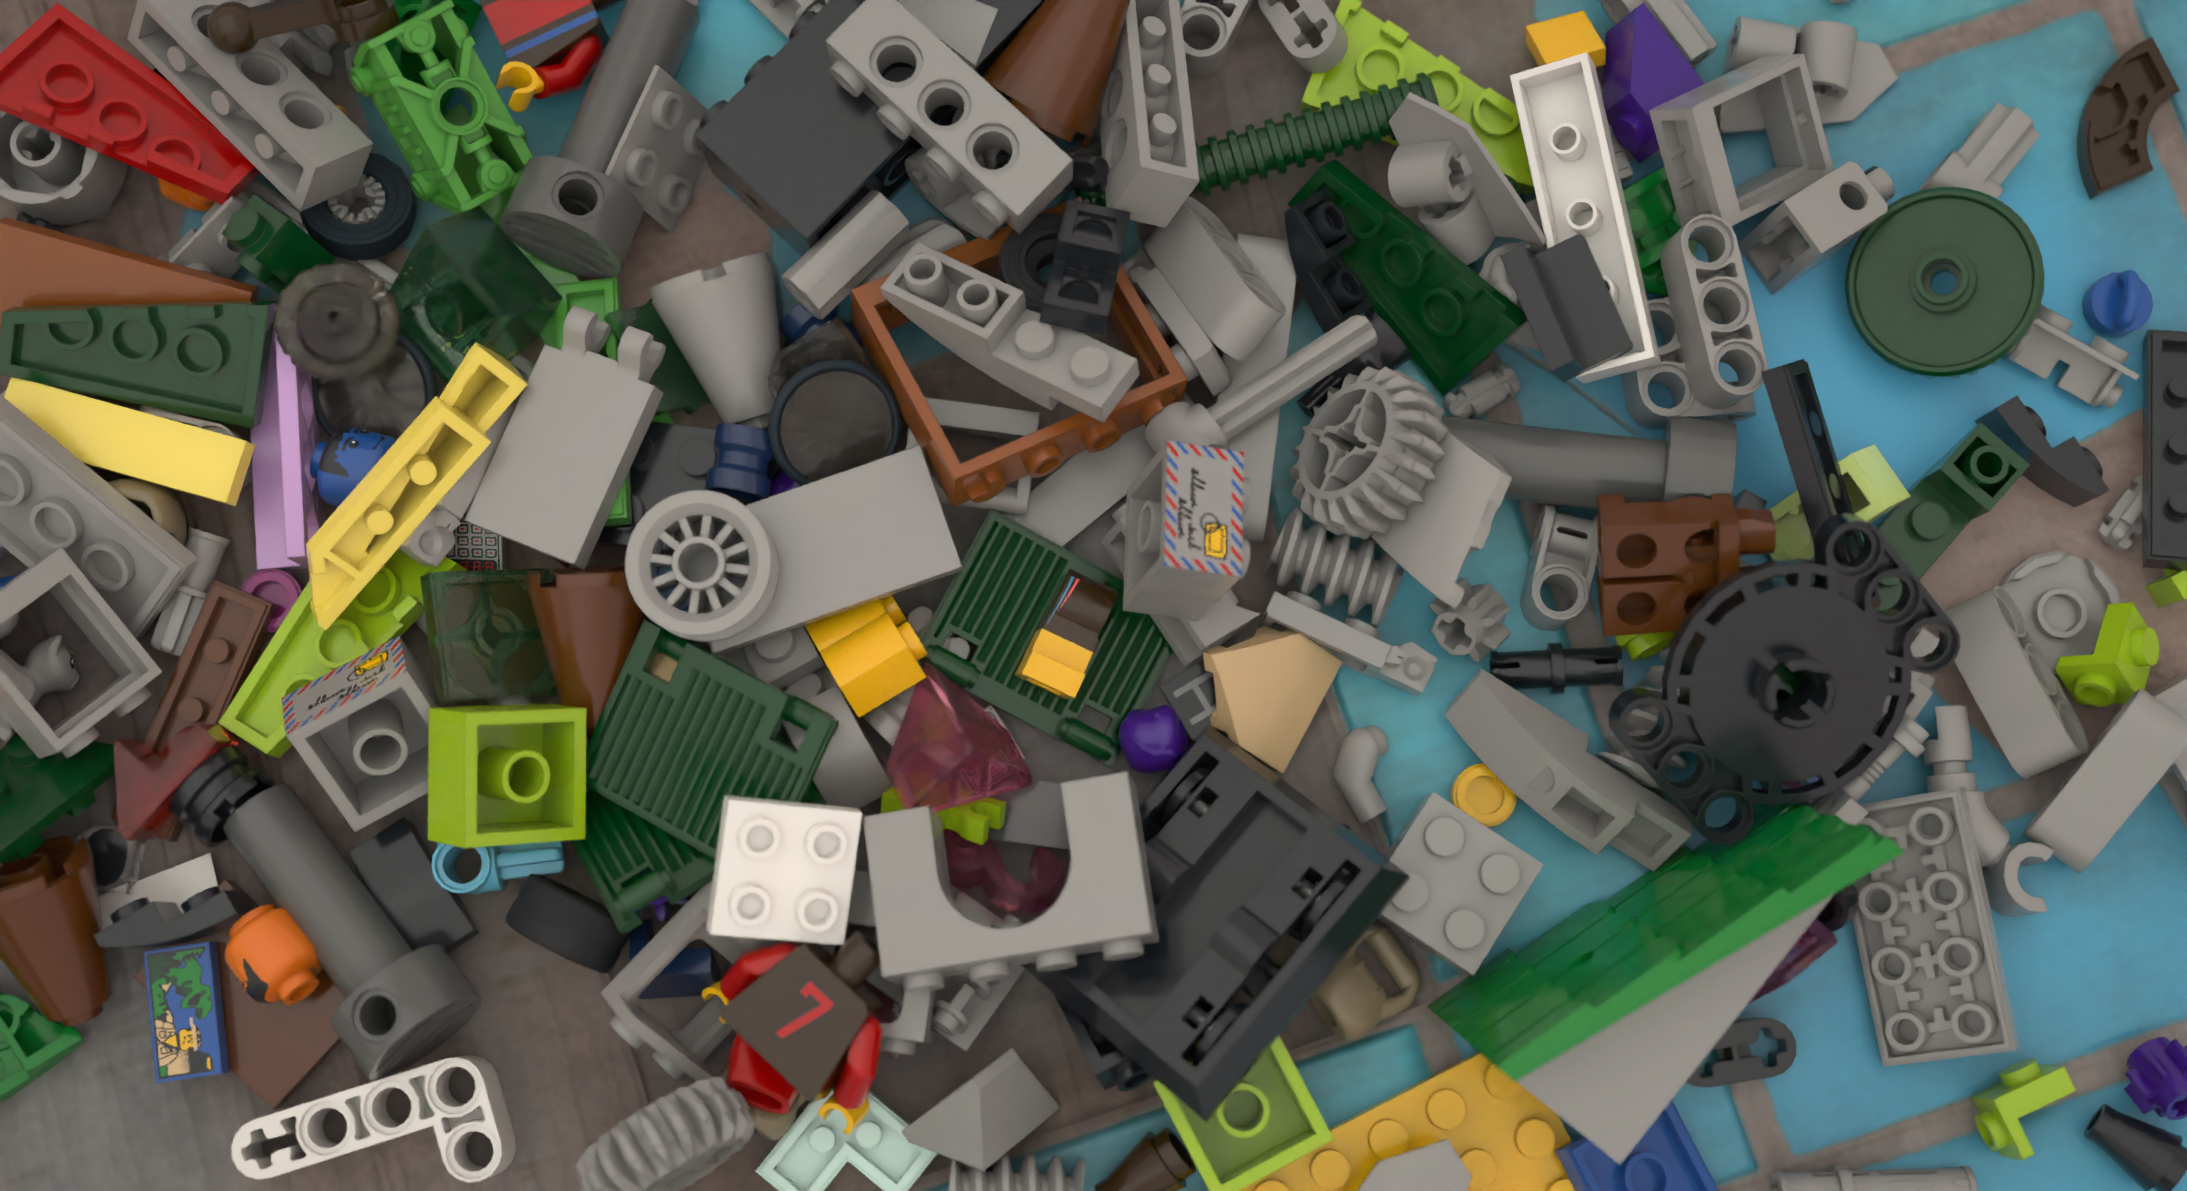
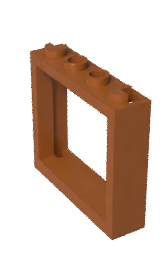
(1043, 449)

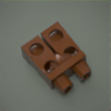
(1669, 555)

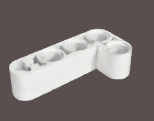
(371, 1125)

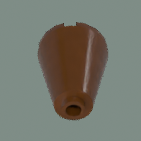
(1062, 65)
(586, 632)
(49, 929)

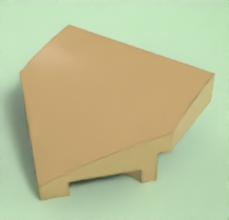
(1269, 691)

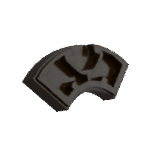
(2118, 119)

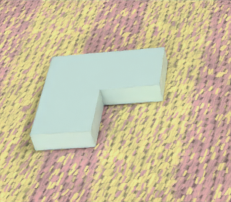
(818, 1149)

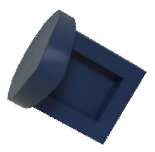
(684, 976)

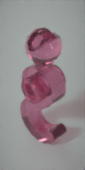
(982, 864)

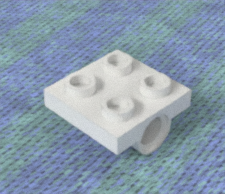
(783, 870)

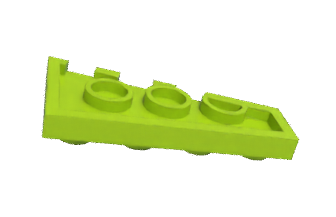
(1383, 54)
(306, 651)

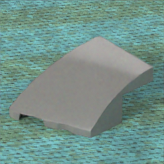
(1450, 519)

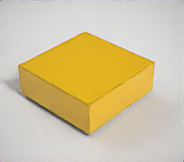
(1564, 38)

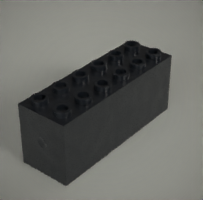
(808, 147)

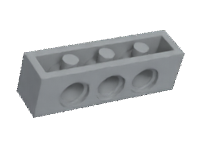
(888, 34)
(255, 102)
(1149, 117)

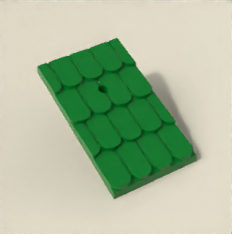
(1642, 986)

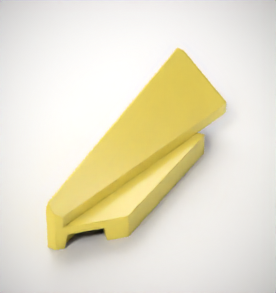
(408, 481)

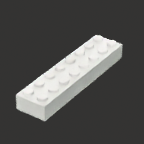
(1583, 192)

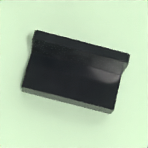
(1567, 306)

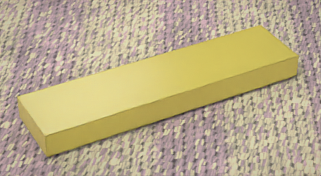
(137, 442)

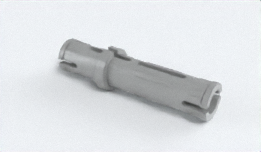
(1841, 1179)

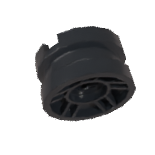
(215, 792)

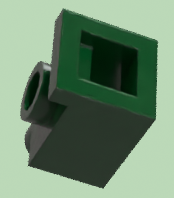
(272, 244)

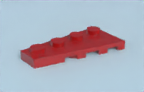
(107, 100)

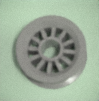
(656, 530)

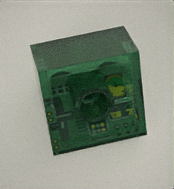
(470, 287)

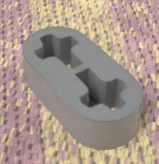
(1294, 25)

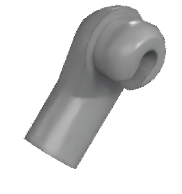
(1355, 770)

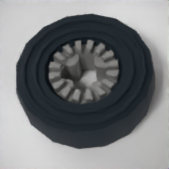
(378, 227)

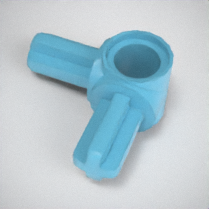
(498, 865)

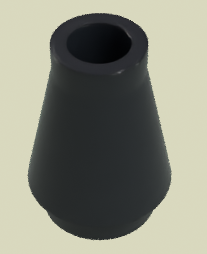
(2142, 1150)

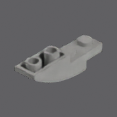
(996, 333)
(1553, 773)

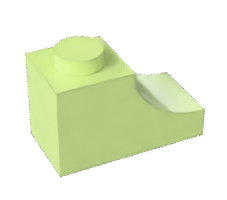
(1871, 490)

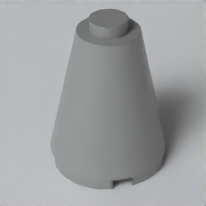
(727, 333)

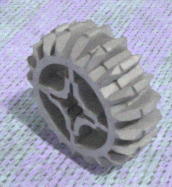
(1368, 452)
(670, 1141)

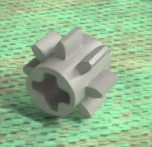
(1474, 624)

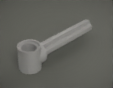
(1263, 394)

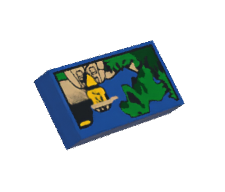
(186, 1012)

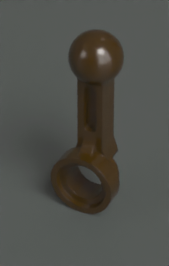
(238, 28)

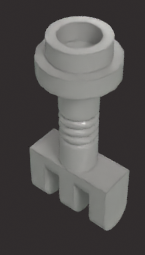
(1844, 801)

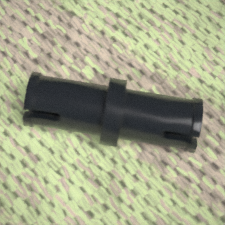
(1558, 667)

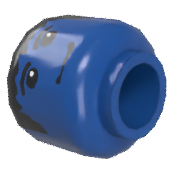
(346, 461)

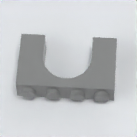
(1100, 909)

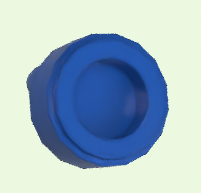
(2118, 304)

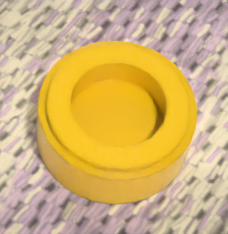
(1482, 795)

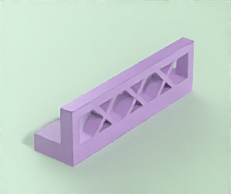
(284, 493)

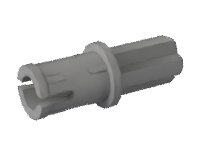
(184, 606)

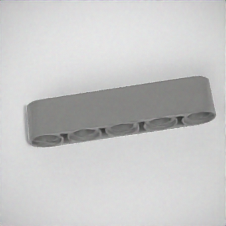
(1259, 440)

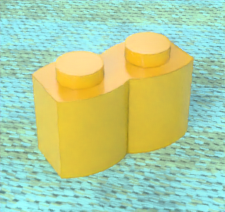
(869, 652)

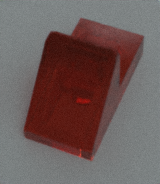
(148, 782)

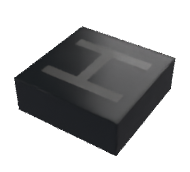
(1192, 698)

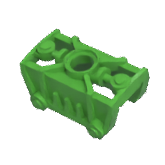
(415, 113)

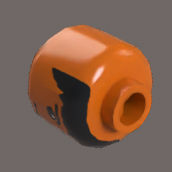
(272, 956)

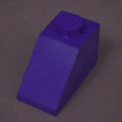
(1640, 75)

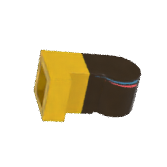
(1067, 635)

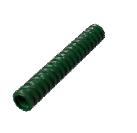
(1297, 138)

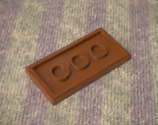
(67, 270)

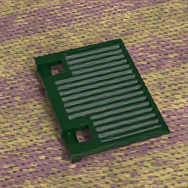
(998, 607)
(701, 736)
(640, 862)

